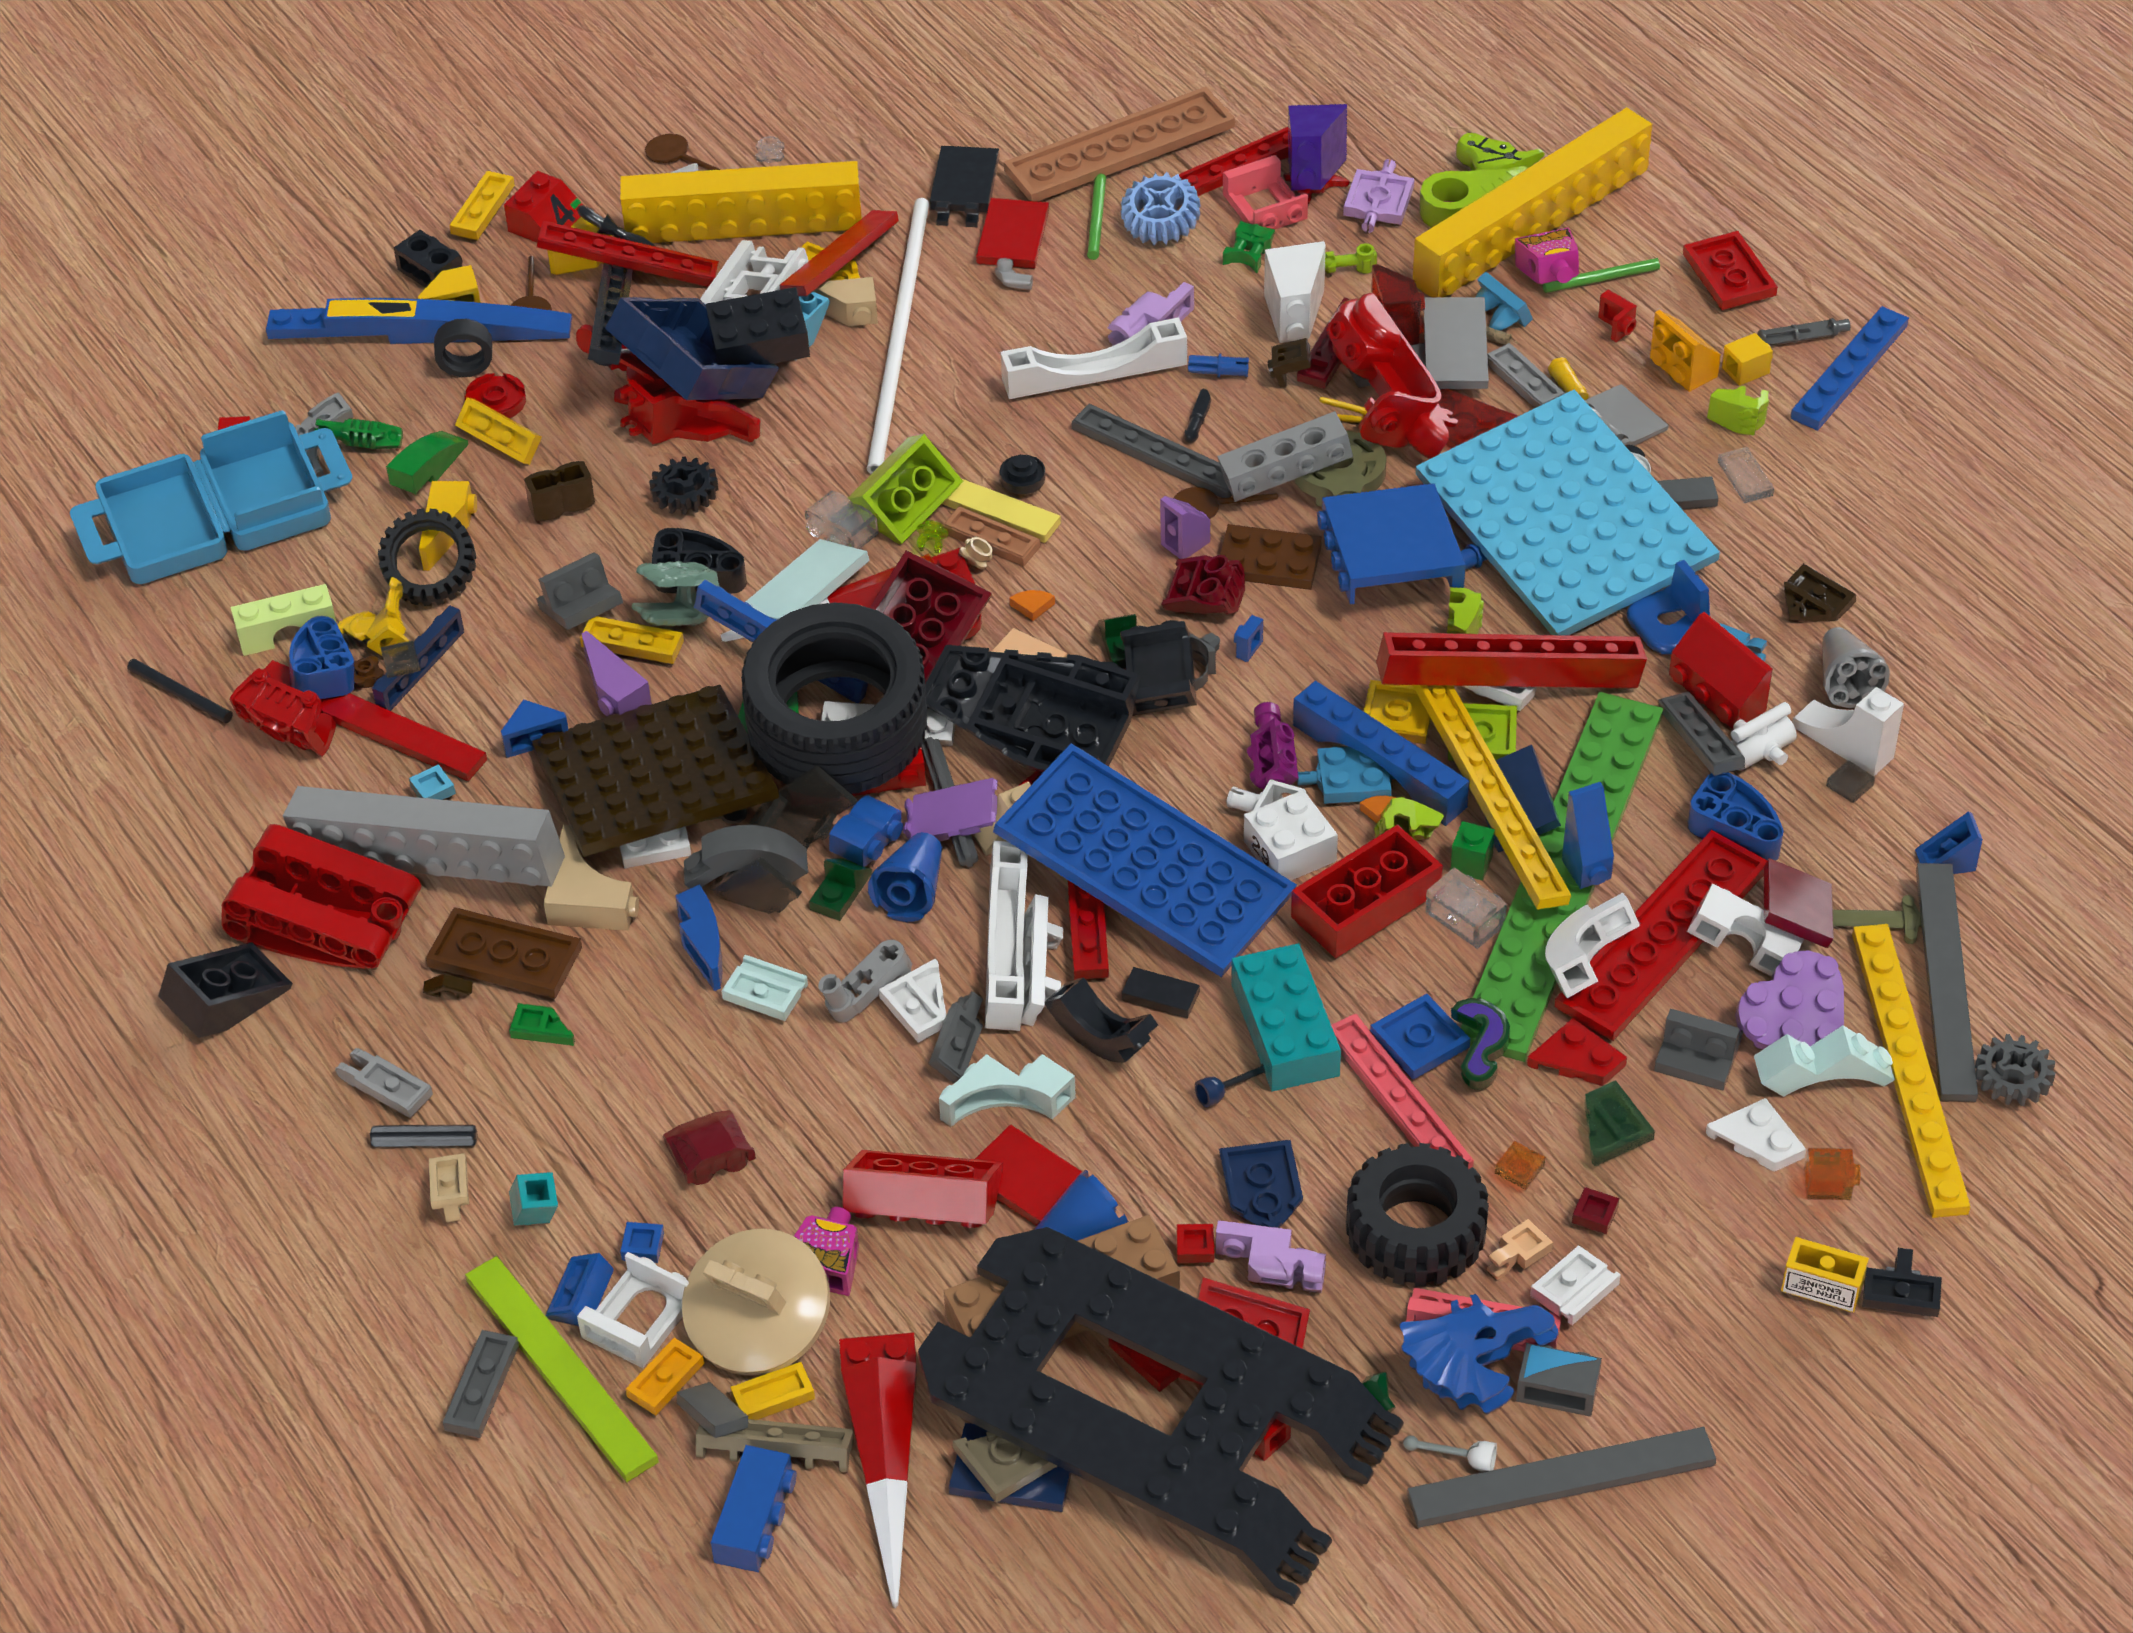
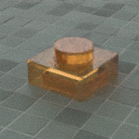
(1520, 1165)

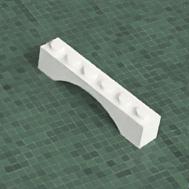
(1153, 348)
(1005, 937)

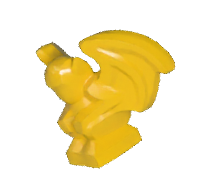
(381, 629)

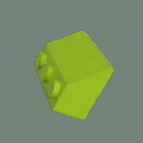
(907, 487)

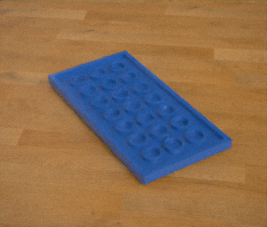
(1145, 859)

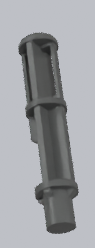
(1804, 331)

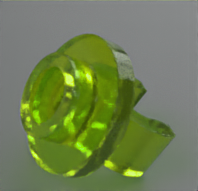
(931, 531)

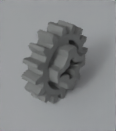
(2015, 1070)

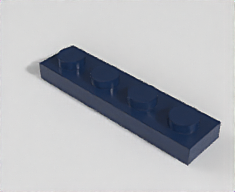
(429, 649)

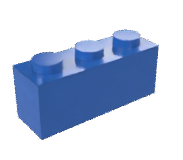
(753, 1509)

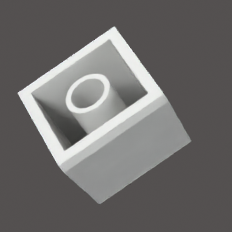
(1294, 288)

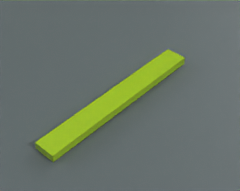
(562, 1369)

